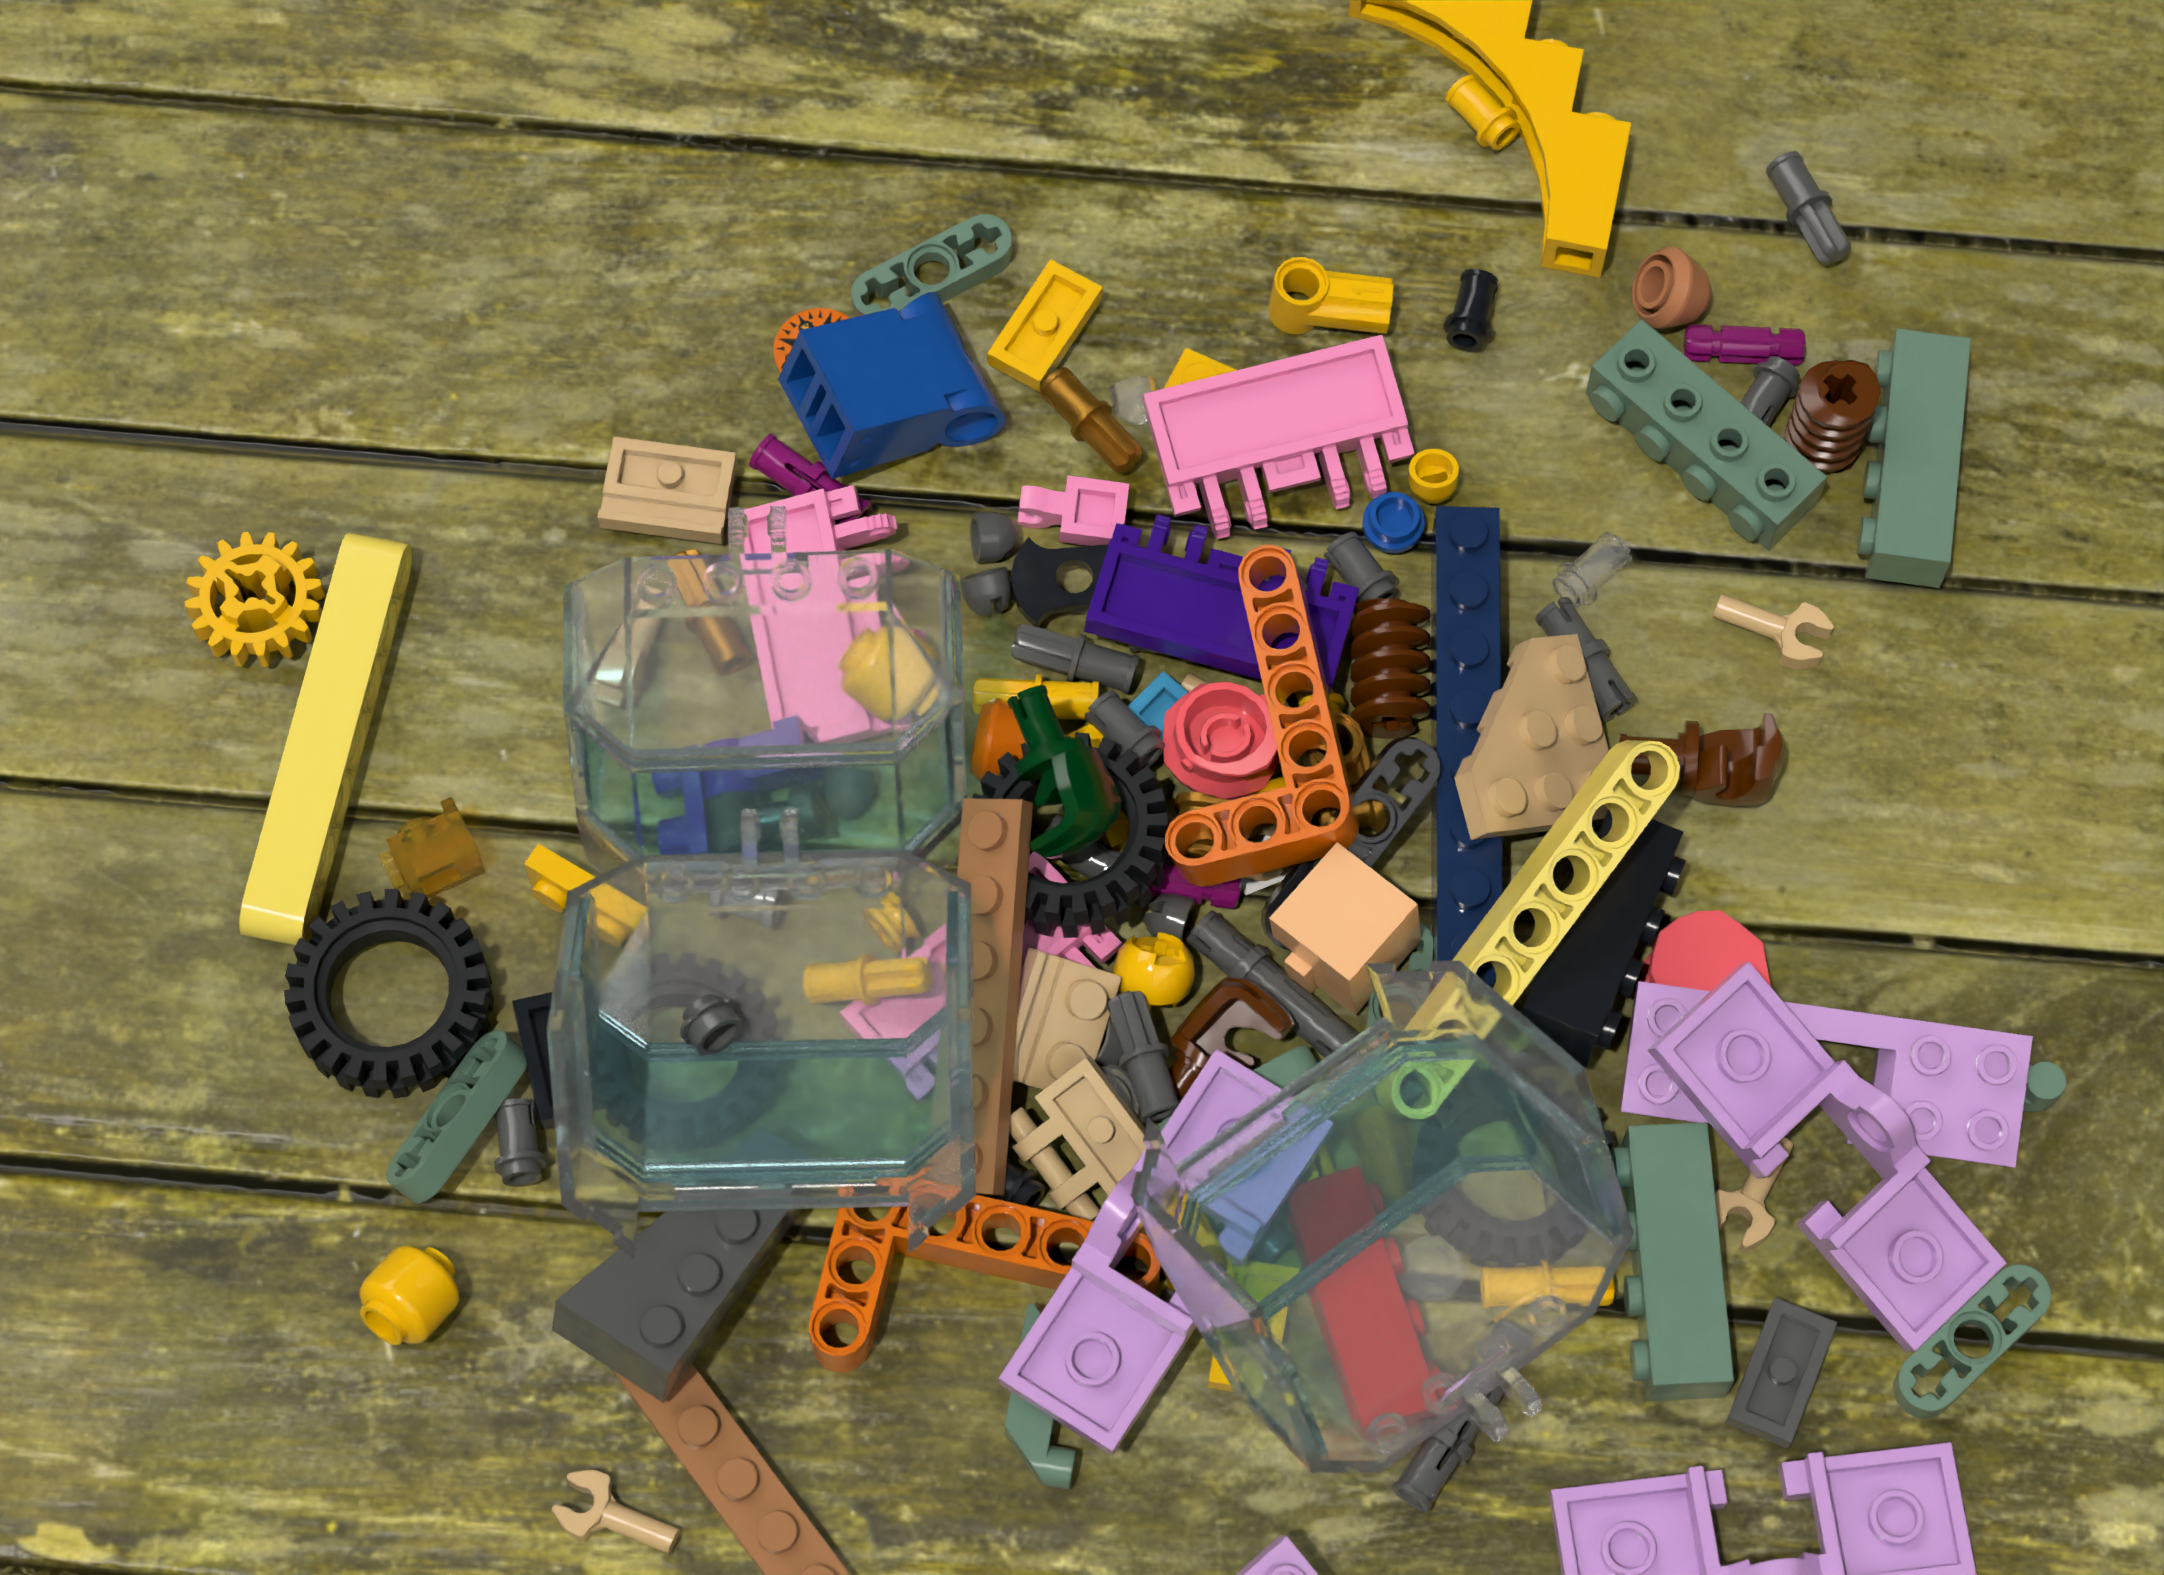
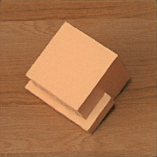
(1342, 922)

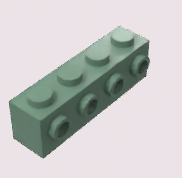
(1704, 435)
(1916, 458)
(1674, 1263)

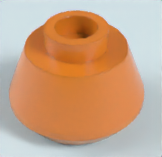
(994, 737)

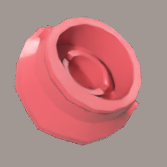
(1208, 739)
(1702, 951)

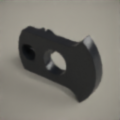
(1036, 584)

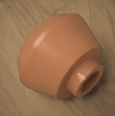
(1670, 289)

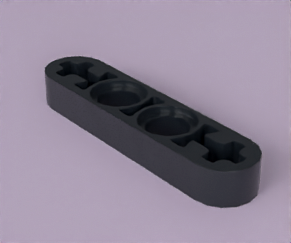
(1370, 847)

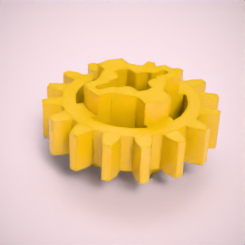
(255, 624)

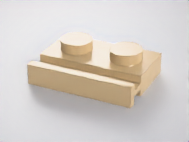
(667, 490)
(1059, 1016)

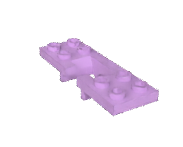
(1756, 1078)
(1950, 1080)
(1102, 1336)
(1870, 1512)

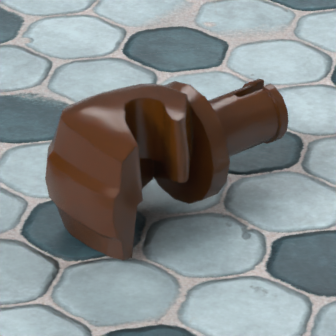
(1723, 765)
(1229, 1005)

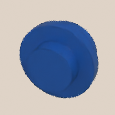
(1393, 522)

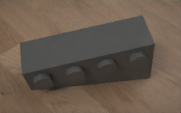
(663, 1306)

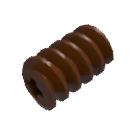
(1833, 413)
(1386, 666)

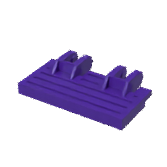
(1199, 607)

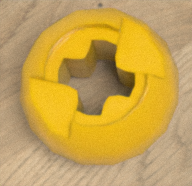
(1156, 967)

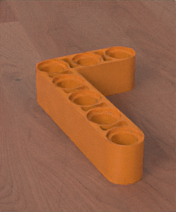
(1294, 732)
(961, 1248)

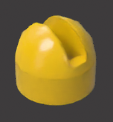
(1433, 475)

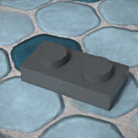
(1781, 1373)

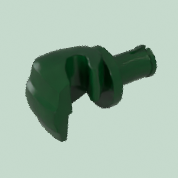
(1068, 774)

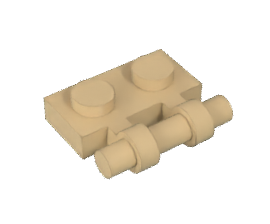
(1096, 1126)

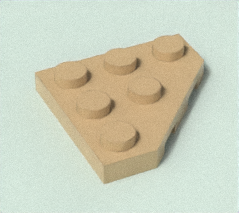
(1534, 743)

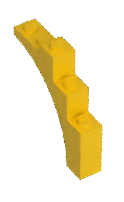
(1572, 153)

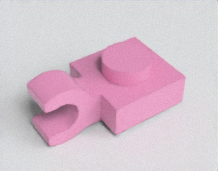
(1084, 510)

